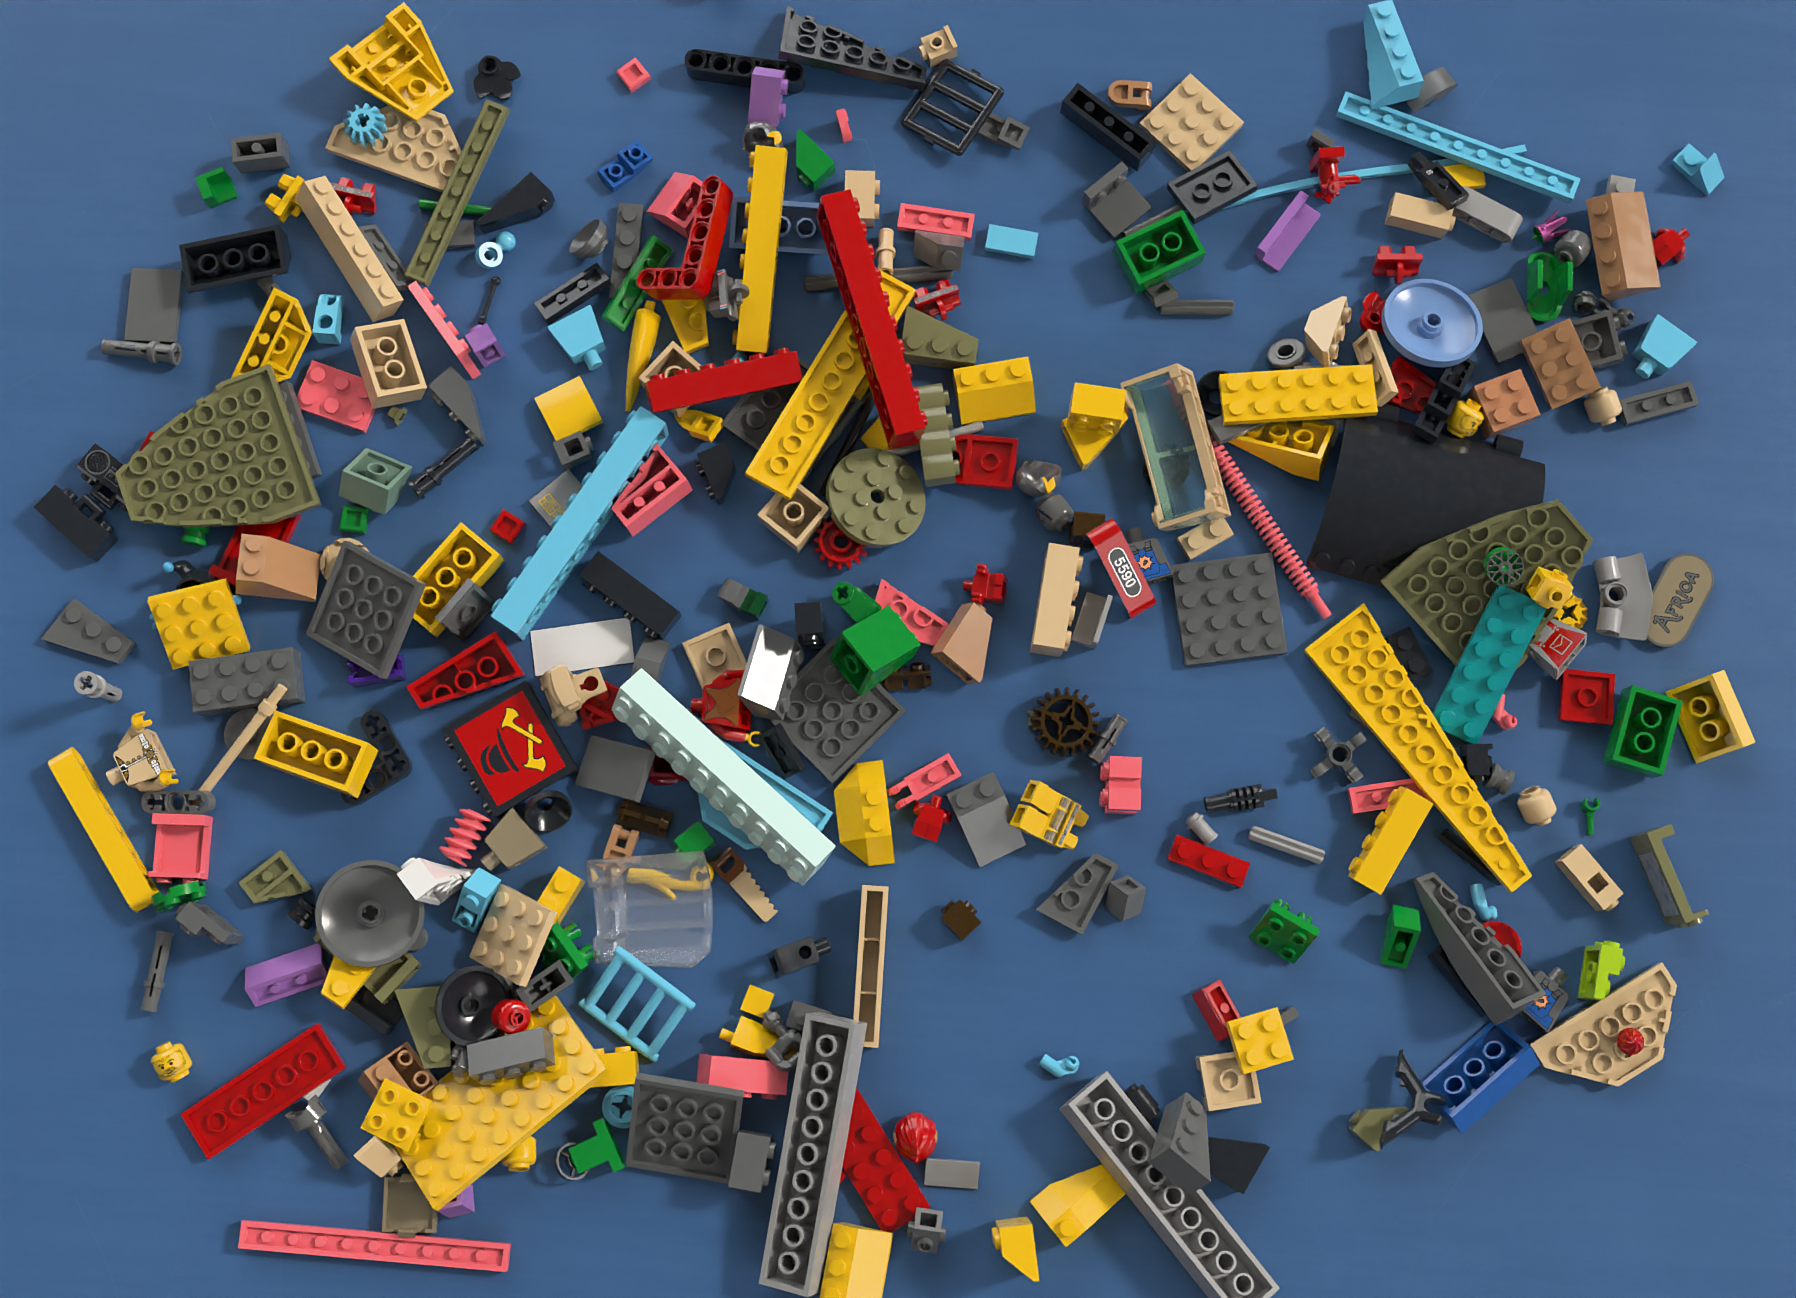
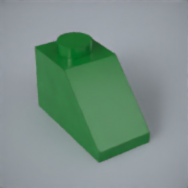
(812, 162)
(1400, 936)

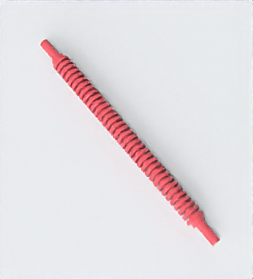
(1310, 590)

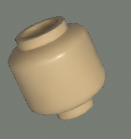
(1603, 406)
(1536, 805)

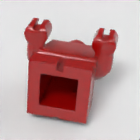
(1669, 245)
(987, 586)
(930, 818)

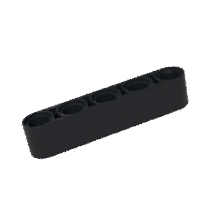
(734, 64)

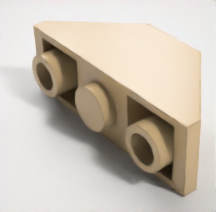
(1326, 329)

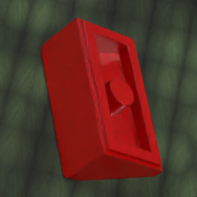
(1216, 1008)

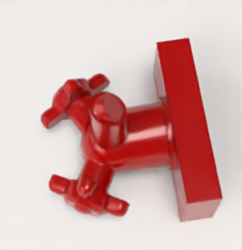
(1326, 164)

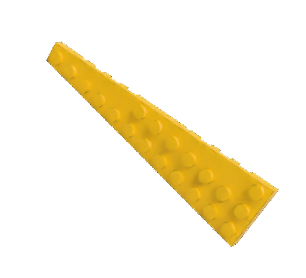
(1381, 694)

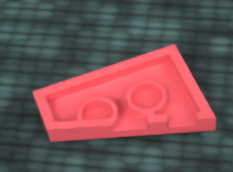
(917, 619)

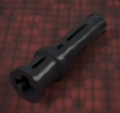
(433, 475)

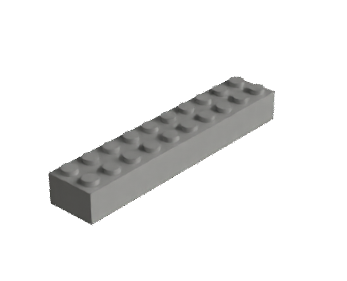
(812, 1154)
(1184, 1222)

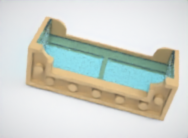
(1176, 448)

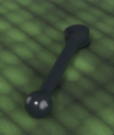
(495, 282)

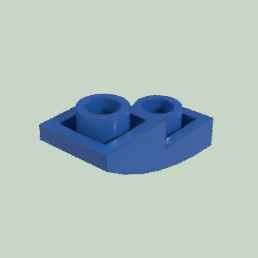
(625, 167)

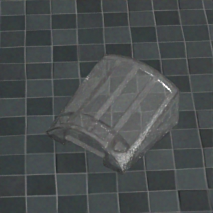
(653, 908)

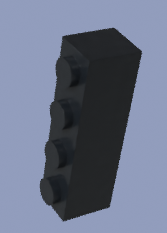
(1107, 127)
(630, 595)

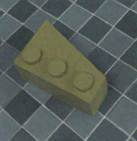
(936, 343)

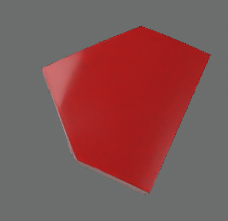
(598, 709)

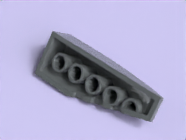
(1484, 965)

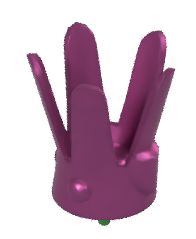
(1543, 231)

